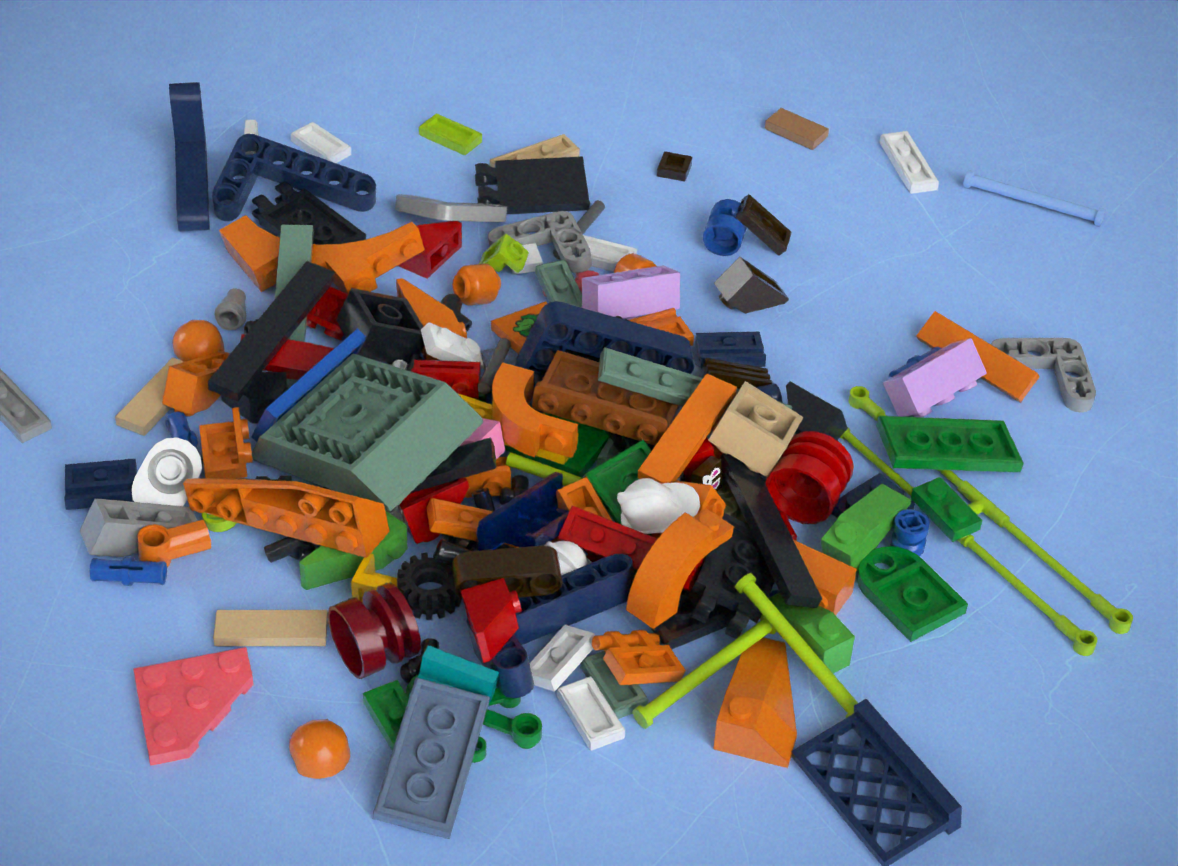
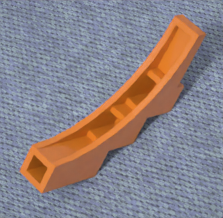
(354, 262)

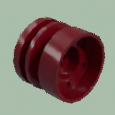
(374, 630)

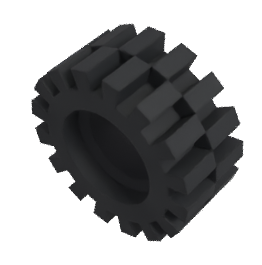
(427, 601)

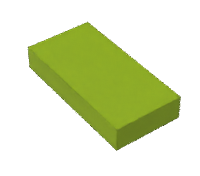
(450, 134)

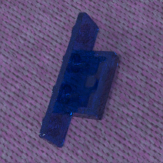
(526, 519)

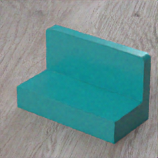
(457, 672)

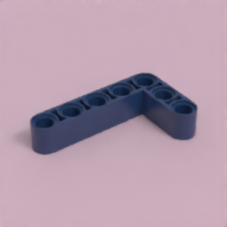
(190, 157)
(290, 171)
(588, 332)
(582, 595)

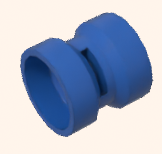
(910, 531)

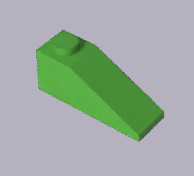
(863, 525)
(331, 565)
(821, 631)

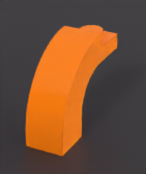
(520, 423)
(670, 561)

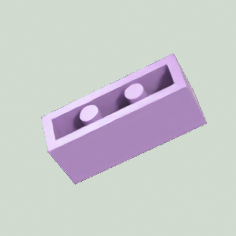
(632, 292)
(935, 379)

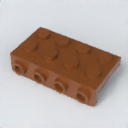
(574, 393)

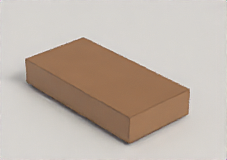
(796, 128)

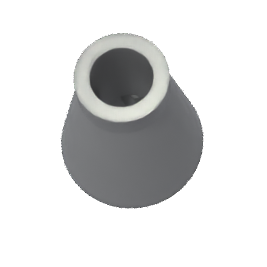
(232, 310)

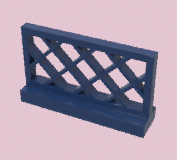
(906, 772)

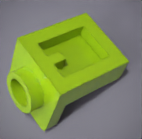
(505, 252)

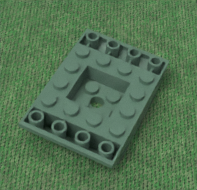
(369, 431)

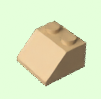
(755, 429)

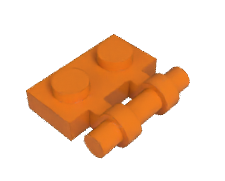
(638, 657)

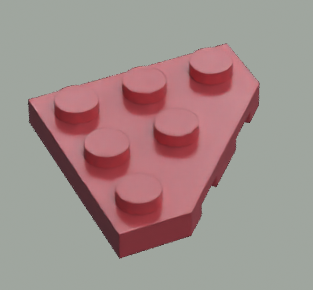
(188, 699)

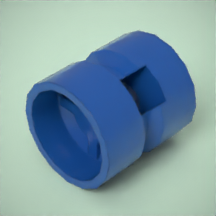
(724, 231)

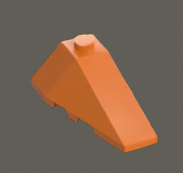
(758, 707)

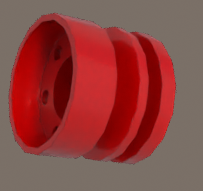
(810, 477)

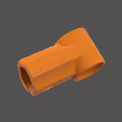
(163, 544)

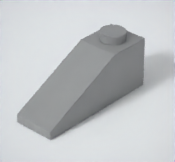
(114, 525)

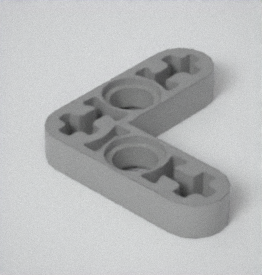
(450, 211)
(549, 228)
(1064, 357)

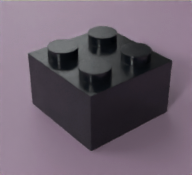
(387, 323)

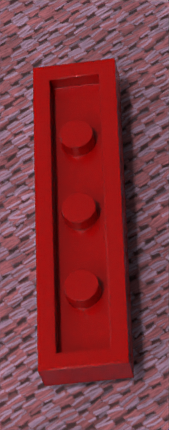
(610, 538)

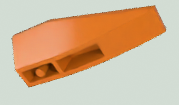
(293, 511)

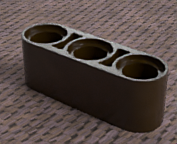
(524, 569)

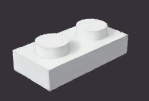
(449, 346)
(560, 657)

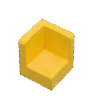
(368, 579)

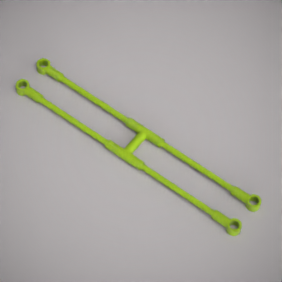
(1119, 619)

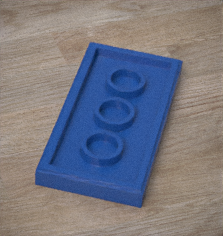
(308, 382)

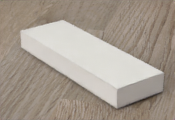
(909, 162)

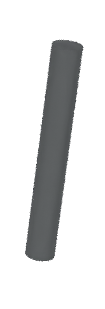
(586, 220)
(495, 362)

